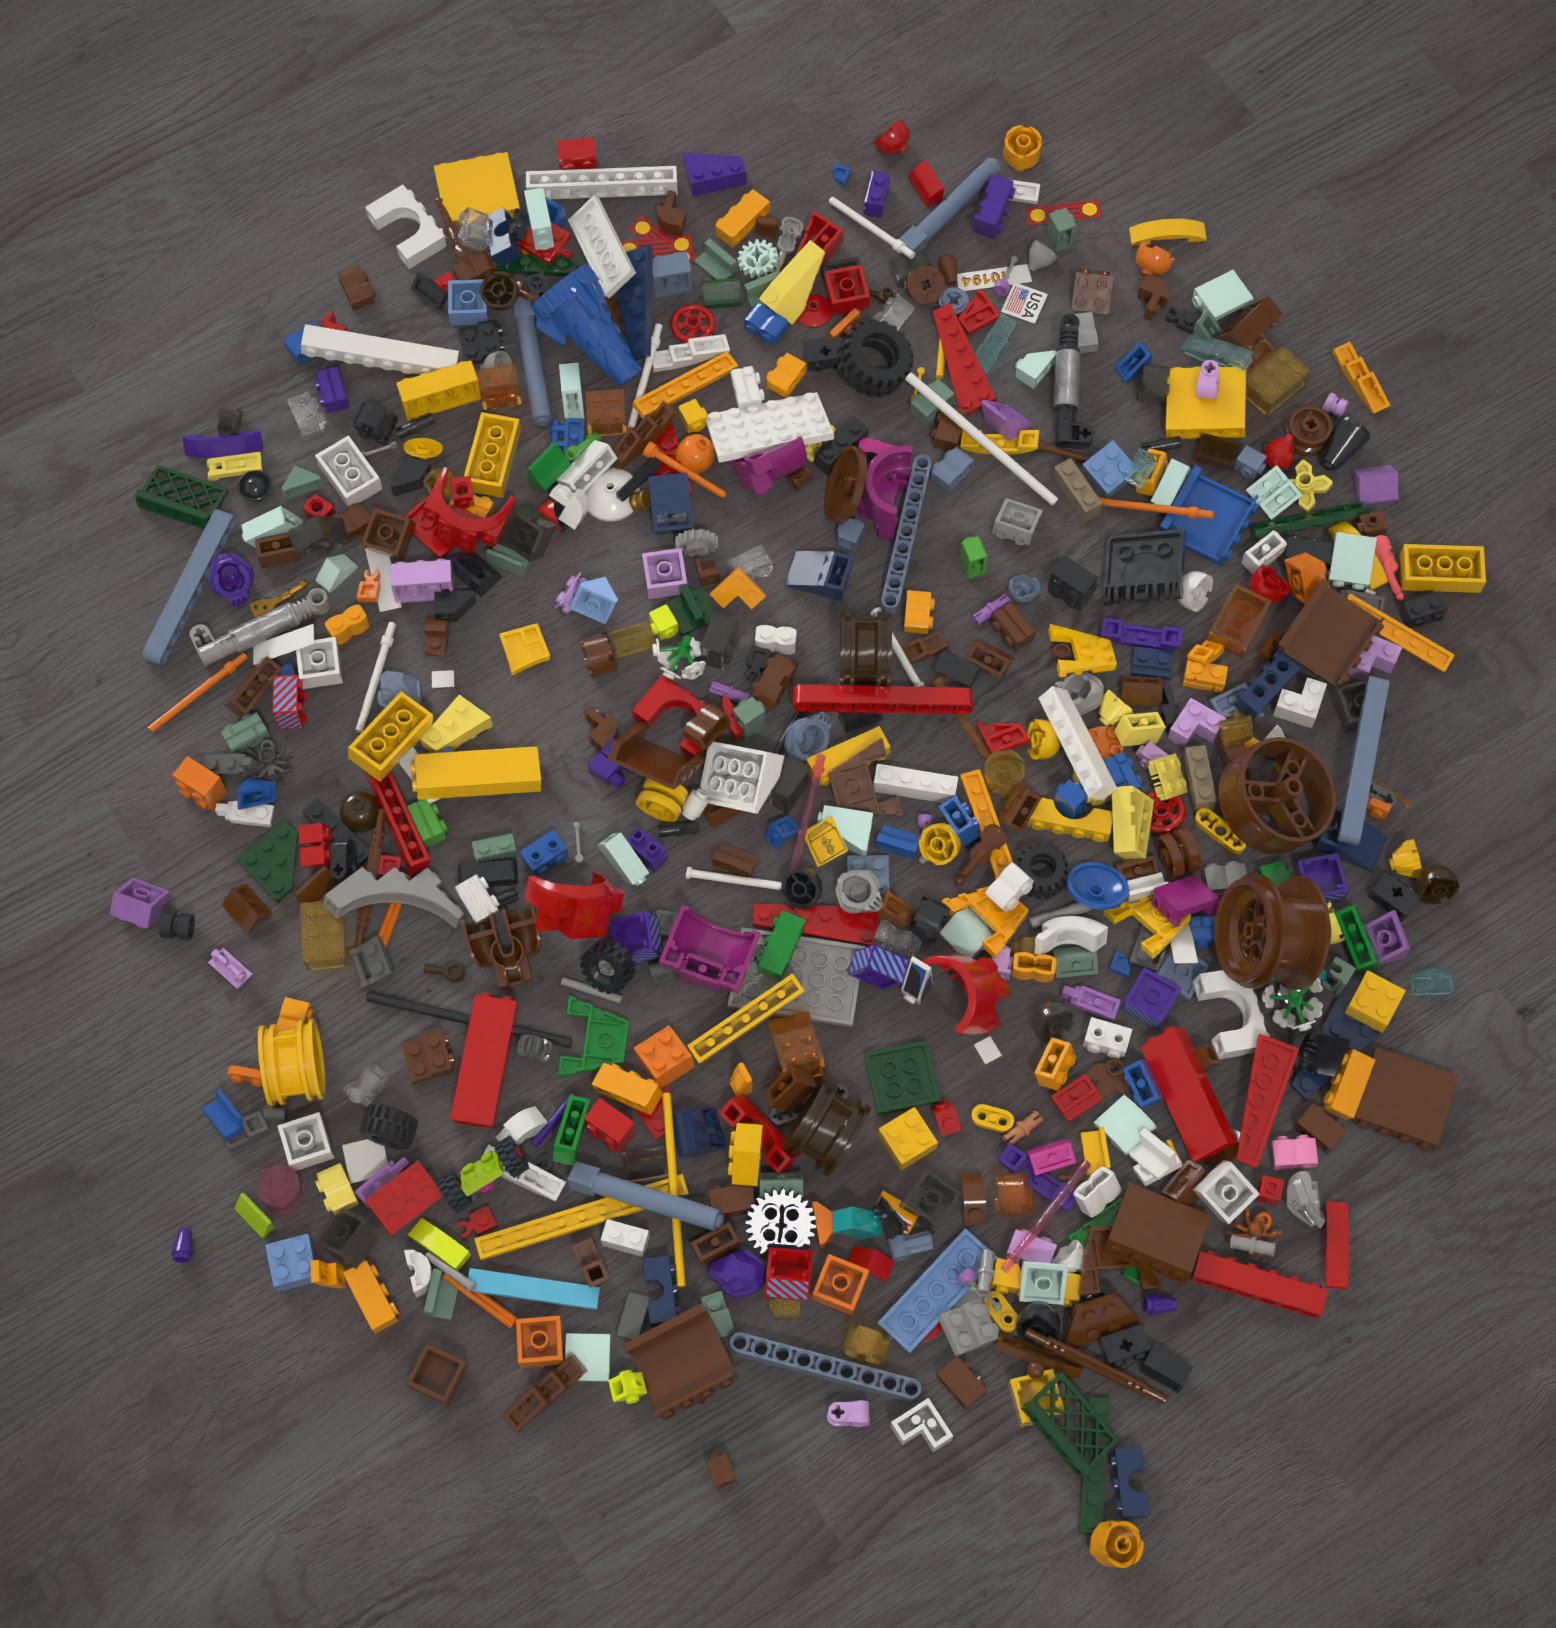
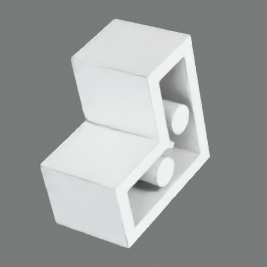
(1301, 707)
(922, 1420)

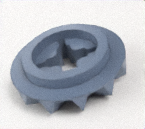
(953, 294)

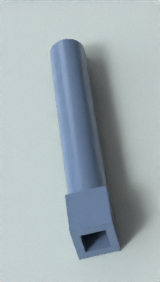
(917, 237)
(532, 362)
(591, 1181)

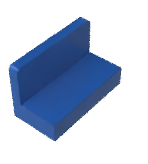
(898, 842)
(224, 1116)

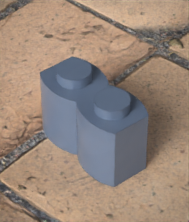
(952, 469)

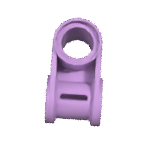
(1208, 382)
(852, 1414)

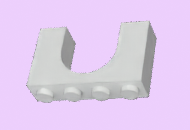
(402, 204)
(1239, 1041)

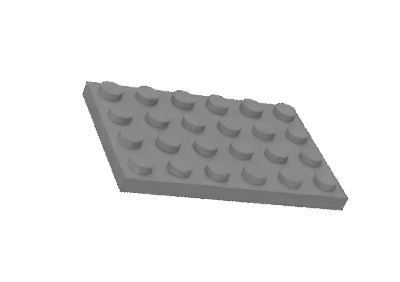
(820, 970)

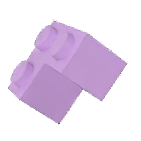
(1380, 655)
(1195, 719)

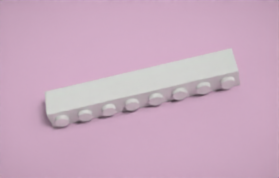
(375, 351)

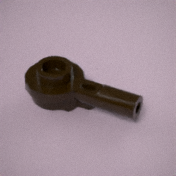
(883, 295)
(454, 972)

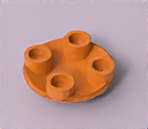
(1106, 741)

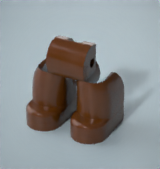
(487, 951)

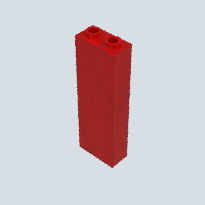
(484, 1061)
(1188, 1093)

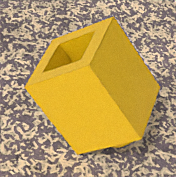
(692, 416)

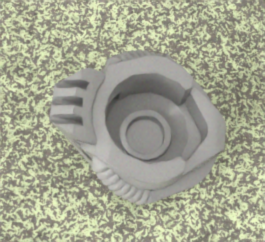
(1084, 690)
(859, 892)
(1304, 1199)

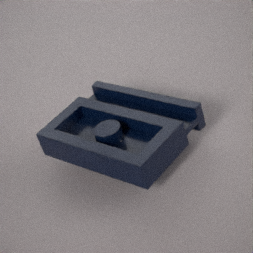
(1152, 663)

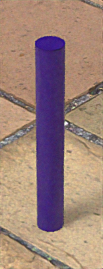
(551, 1123)

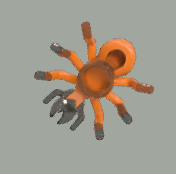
(1256, 1228)

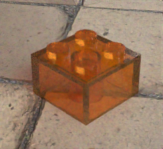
(499, 387)
(606, 412)

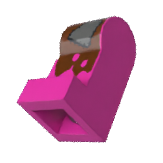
(873, 447)

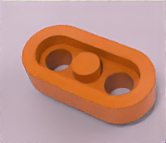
(239, 1074)

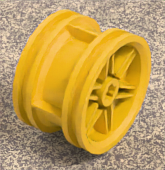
(291, 1062)

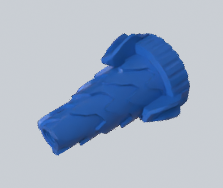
(580, 310)

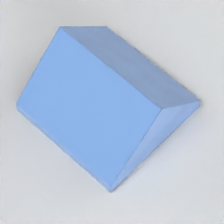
(594, 599)

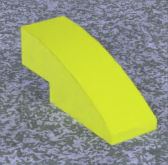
(439, 1244)

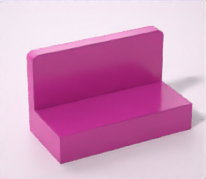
(1051, 1156)

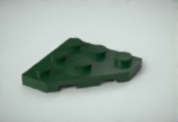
(273, 860)

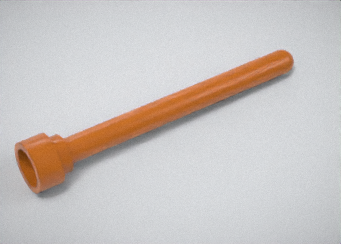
(653, 451)

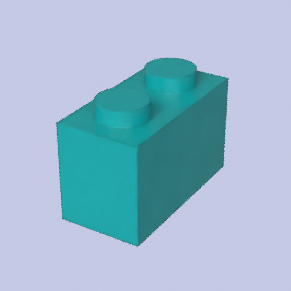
(856, 1223)

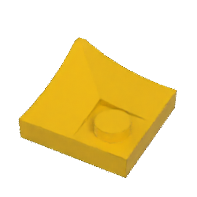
(524, 648)

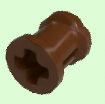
(793, 480)

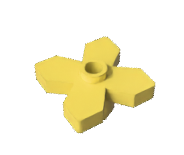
(1308, 485)

